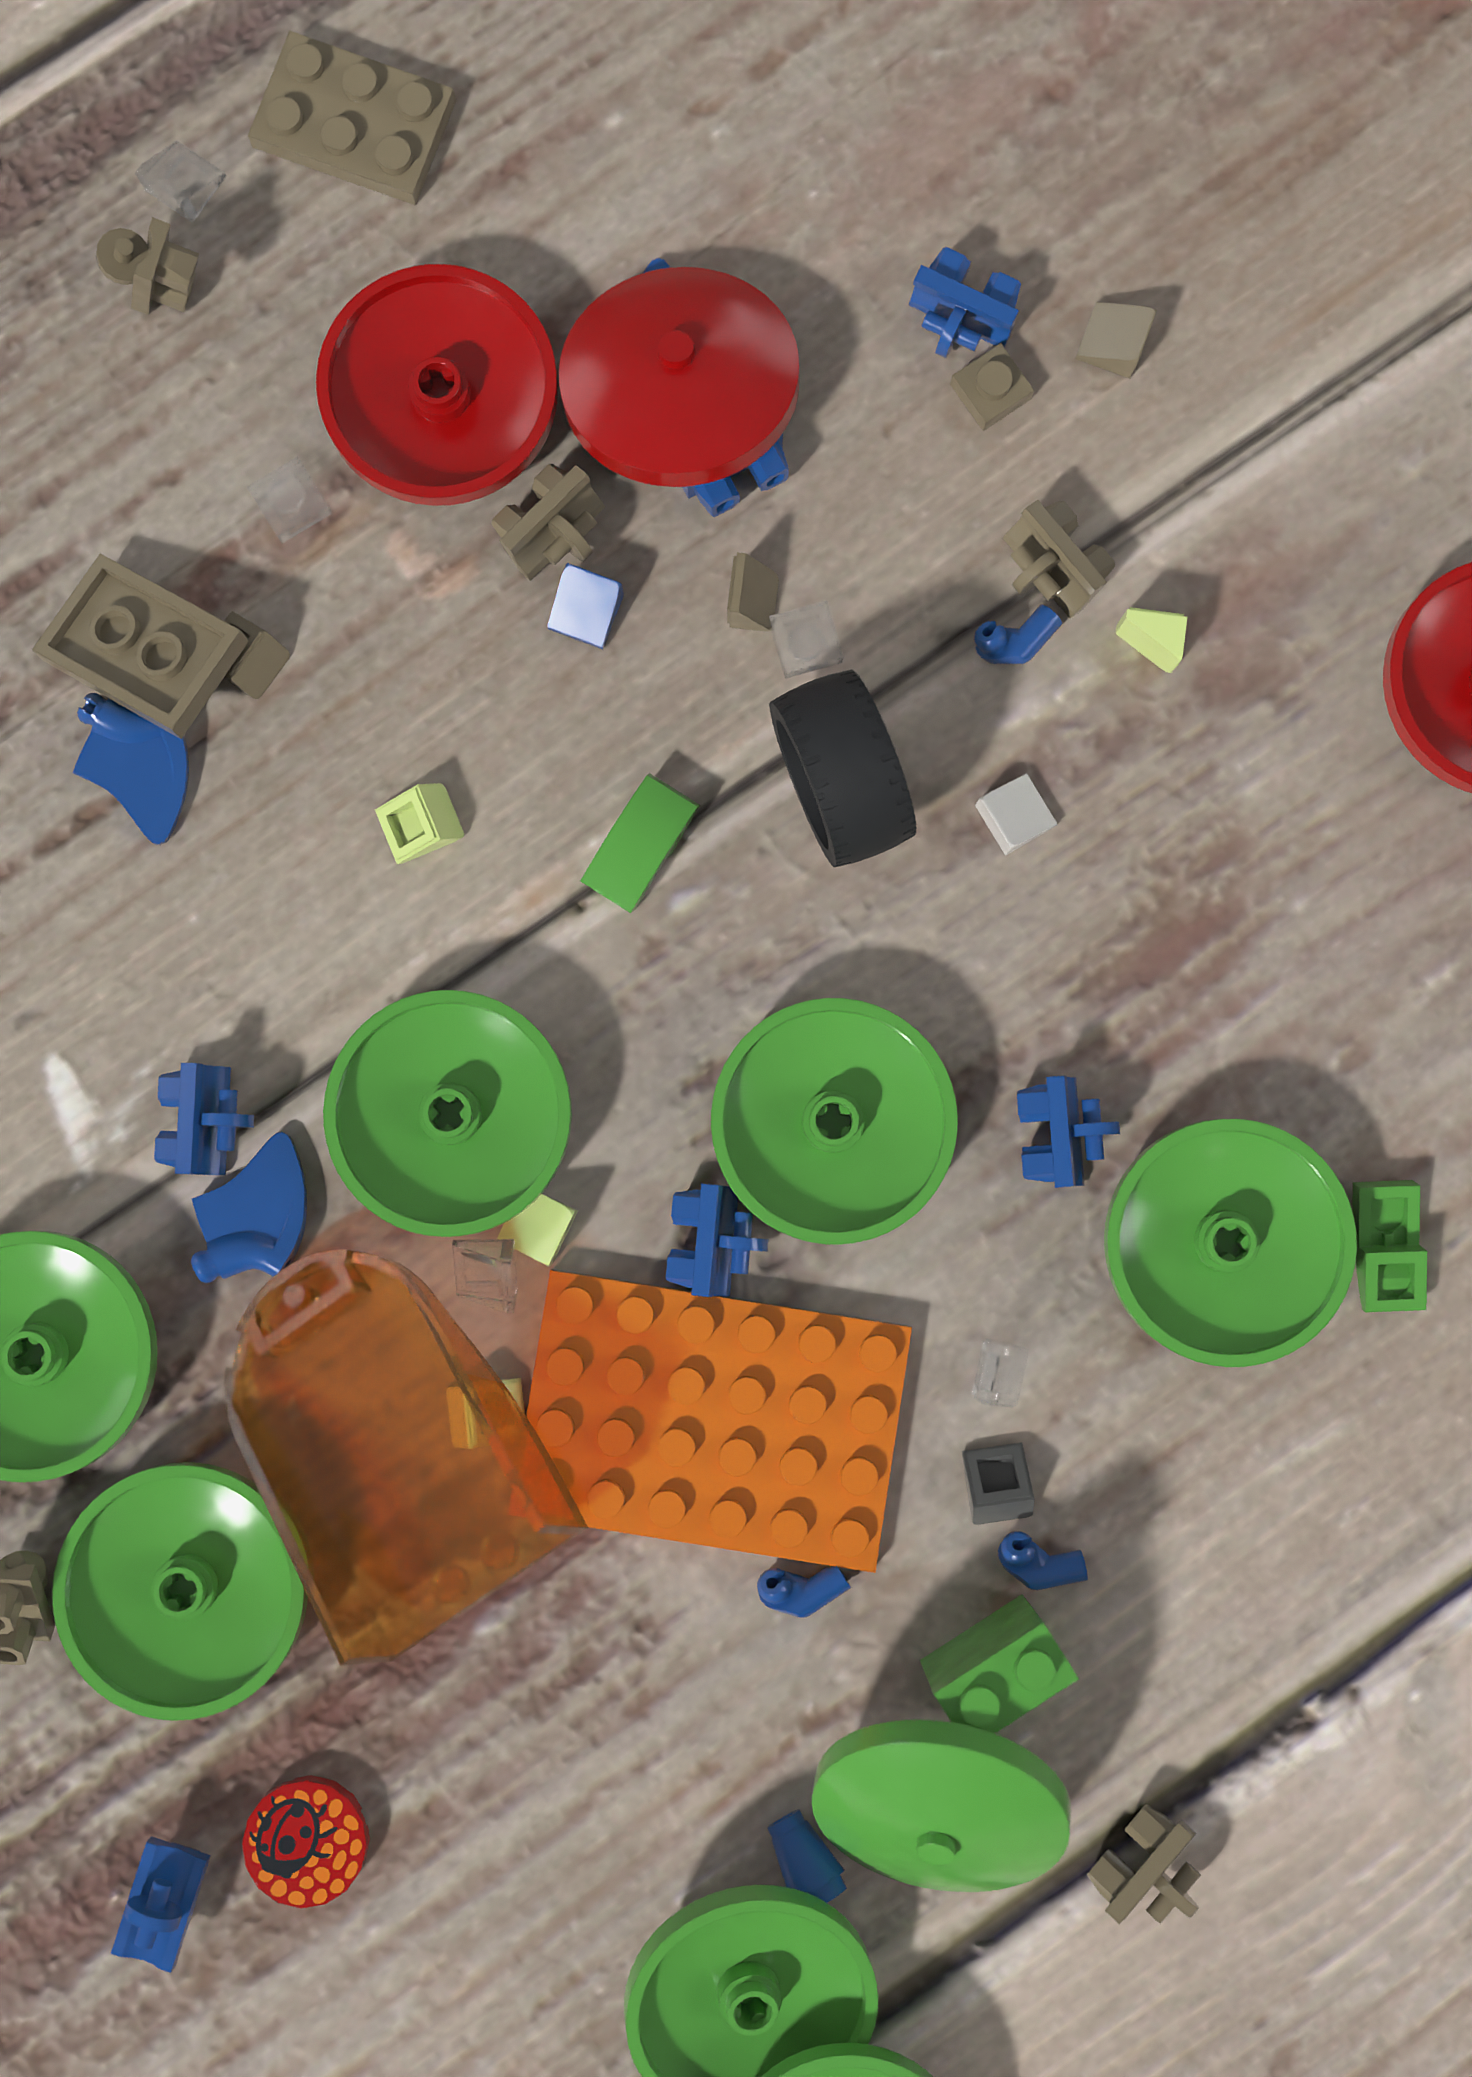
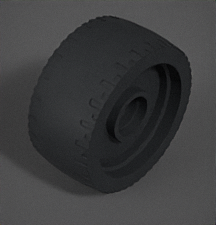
(843, 767)

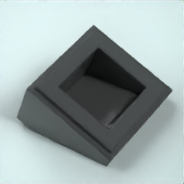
(998, 1483)

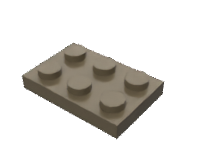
(352, 117)
(140, 645)

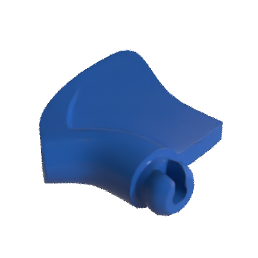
(135, 764)
(255, 1216)

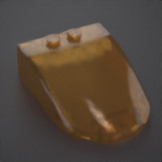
(387, 1452)

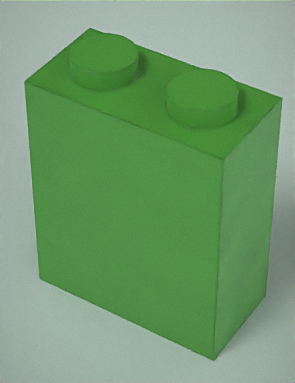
(998, 1668)

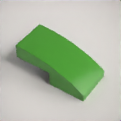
(639, 843)
(1388, 1254)

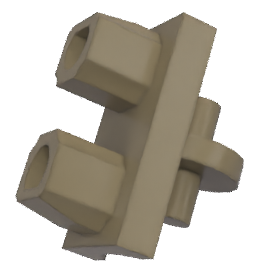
(155, 268)
(553, 523)
(1053, 560)
(23, 1606)
(1126, 1888)

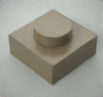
(992, 387)

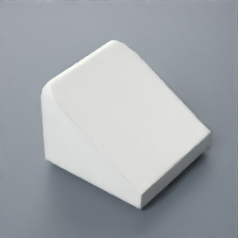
(1015, 814)

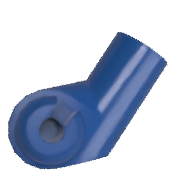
(1016, 645)
(1035, 1567)
(798, 1594)

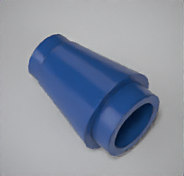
(805, 1858)

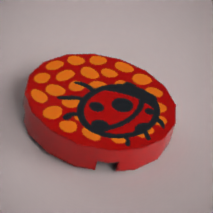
(306, 1842)

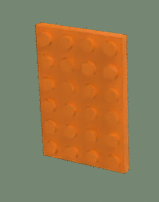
(719, 1418)

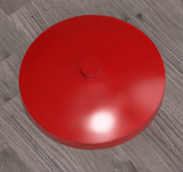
(679, 376)
(437, 384)
(1431, 678)

